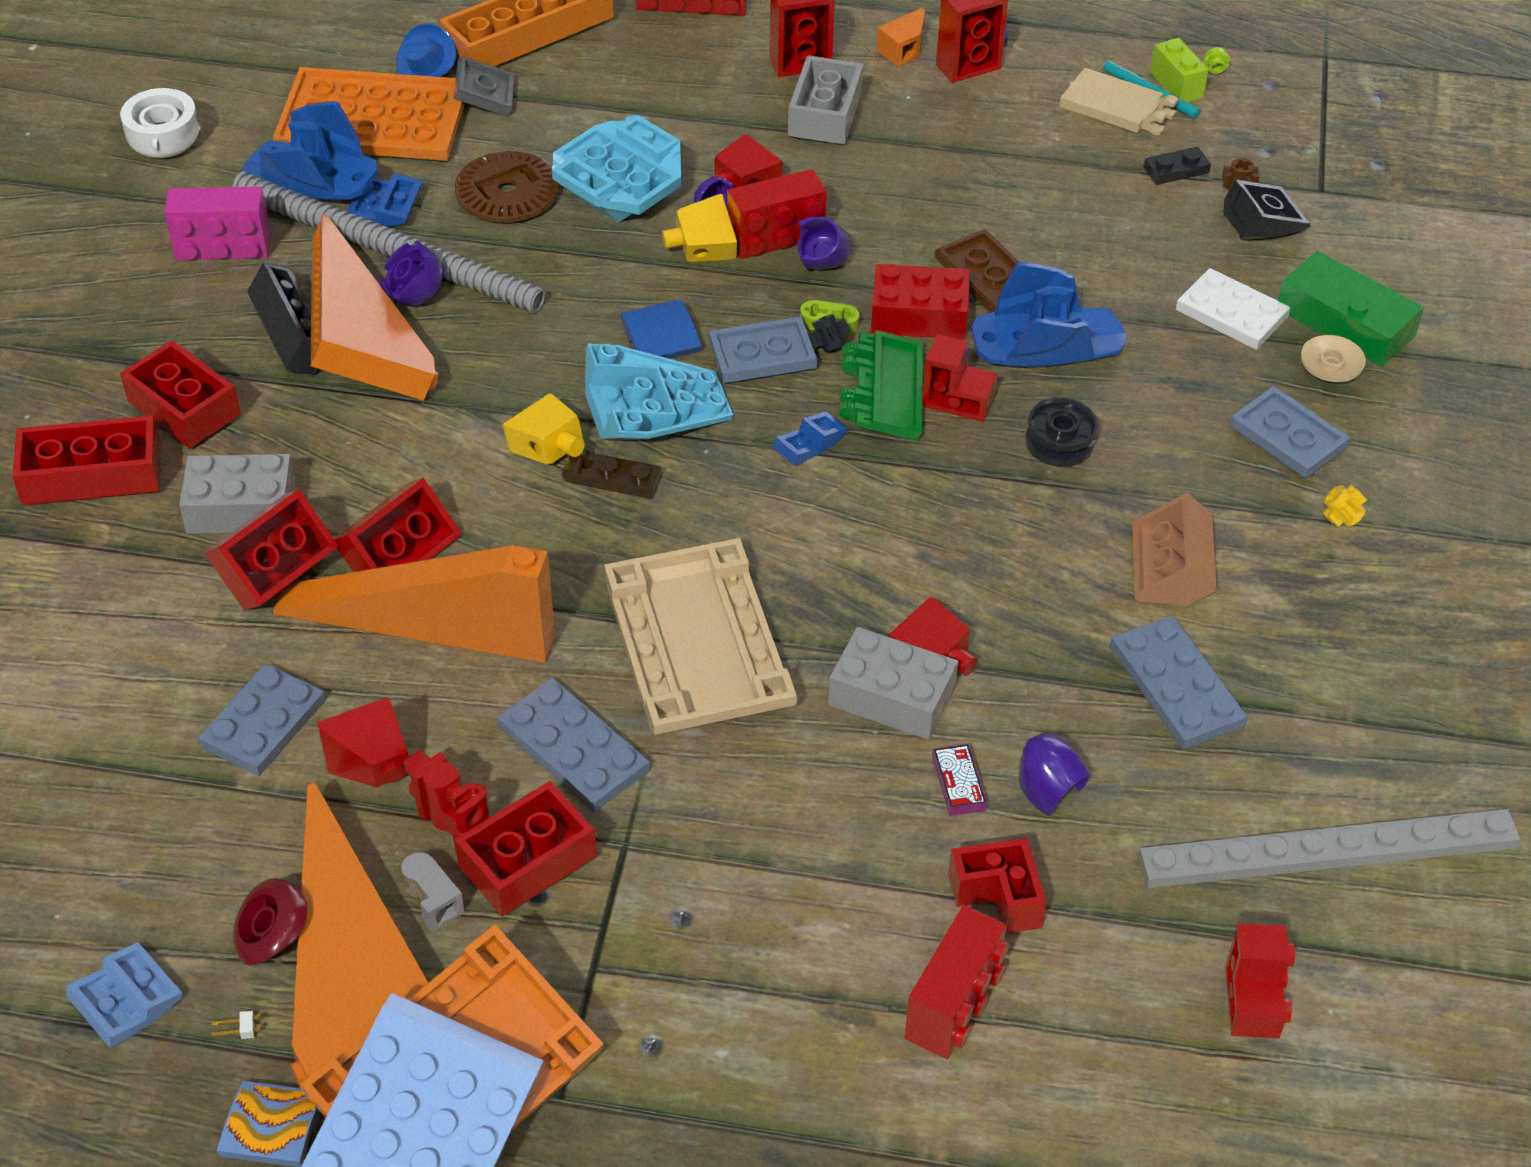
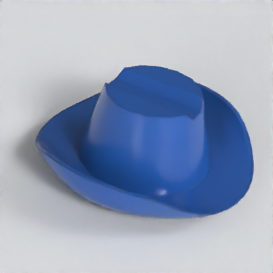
(426, 51)

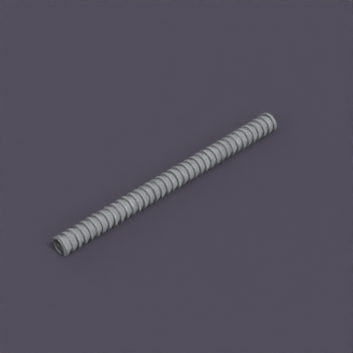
(387, 241)

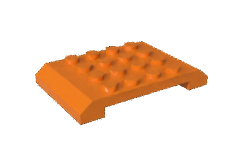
(503, 998)

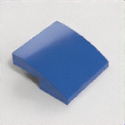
(388, 201)
(662, 330)

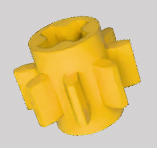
(1344, 506)

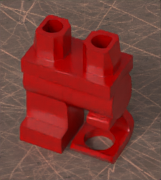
(441, 796)

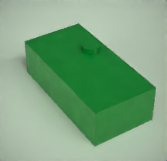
(1351, 306)

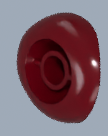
(268, 920)

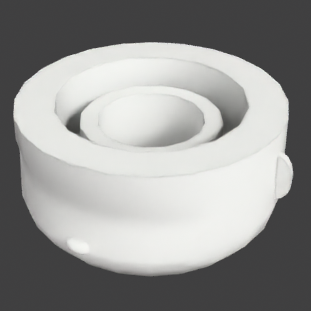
(160, 122)

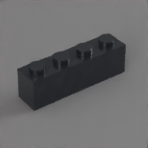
(284, 315)

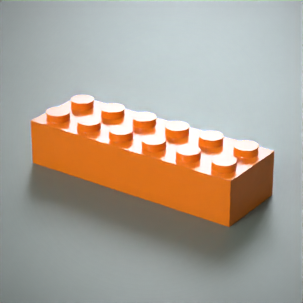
(509, 28)

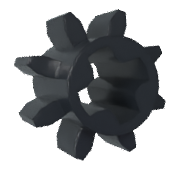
(829, 332)

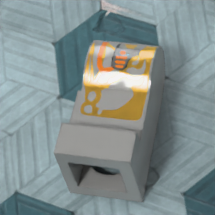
(438, 894)

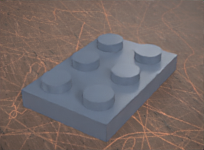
(762, 349)
(1289, 431)
(262, 719)

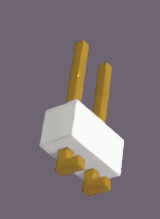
(247, 1025)

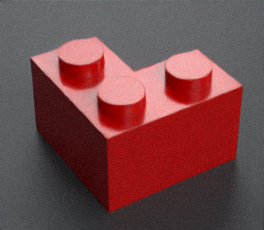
(953, 385)
(1000, 874)
(1257, 980)

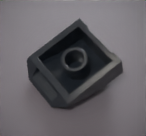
(1262, 211)

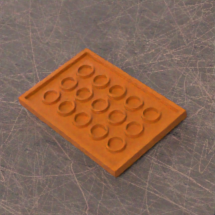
(388, 111)

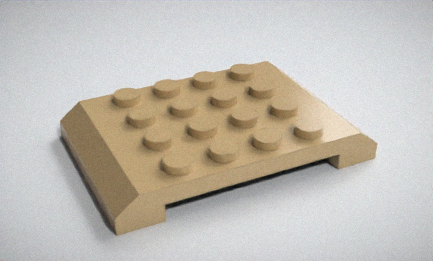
(697, 636)

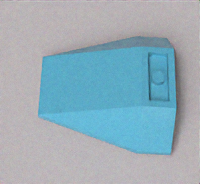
(649, 395)

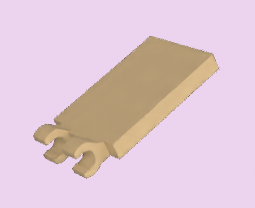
(1118, 102)

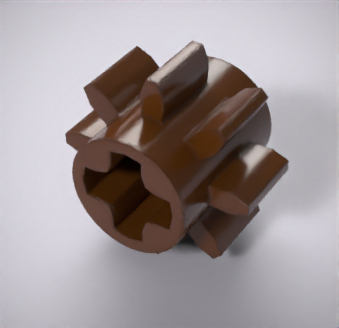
(1240, 169)

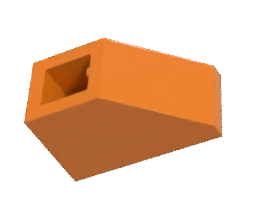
(902, 38)

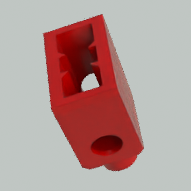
(746, 162)
(937, 631)

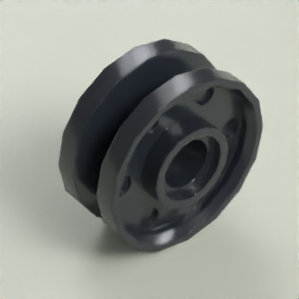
(1061, 432)

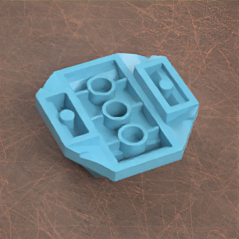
(620, 166)

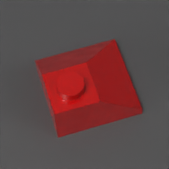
(364, 744)

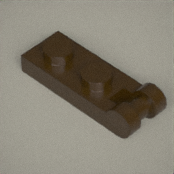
(612, 474)

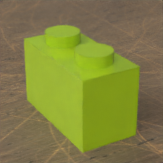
(1179, 70)

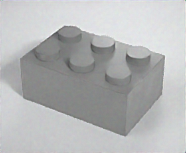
(825, 100)
(231, 489)
(892, 683)

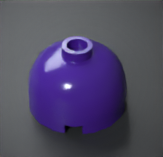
(412, 275)

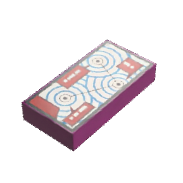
(959, 779)

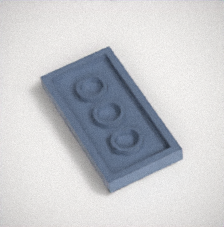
(1178, 682)
(573, 744)

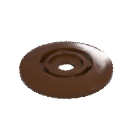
(506, 167)

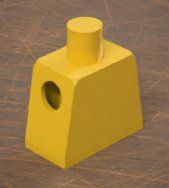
(703, 231)
(545, 431)

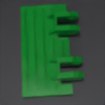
(887, 384)

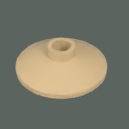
(1333, 358)

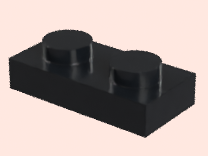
(1177, 165)

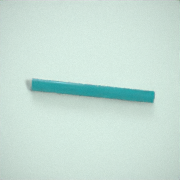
(1123, 74)

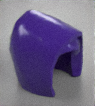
(823, 243)
(1049, 771)

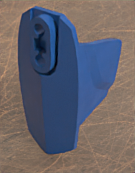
(320, 159)
(1043, 323)

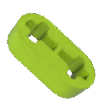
(823, 308)

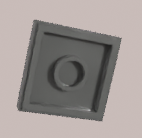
(484, 86)

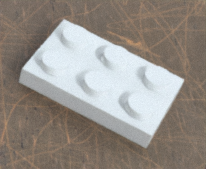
(1233, 308)

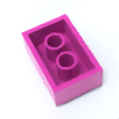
(217, 223)

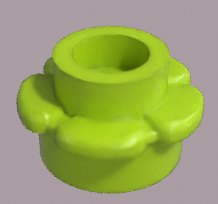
(1216, 60)

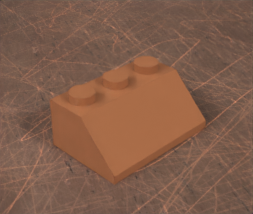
(1174, 553)

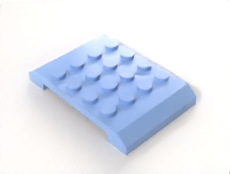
(425, 1095)

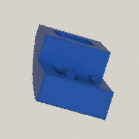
(813, 437)

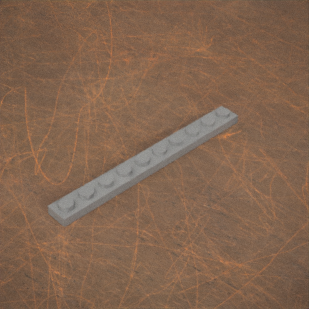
(1328, 848)

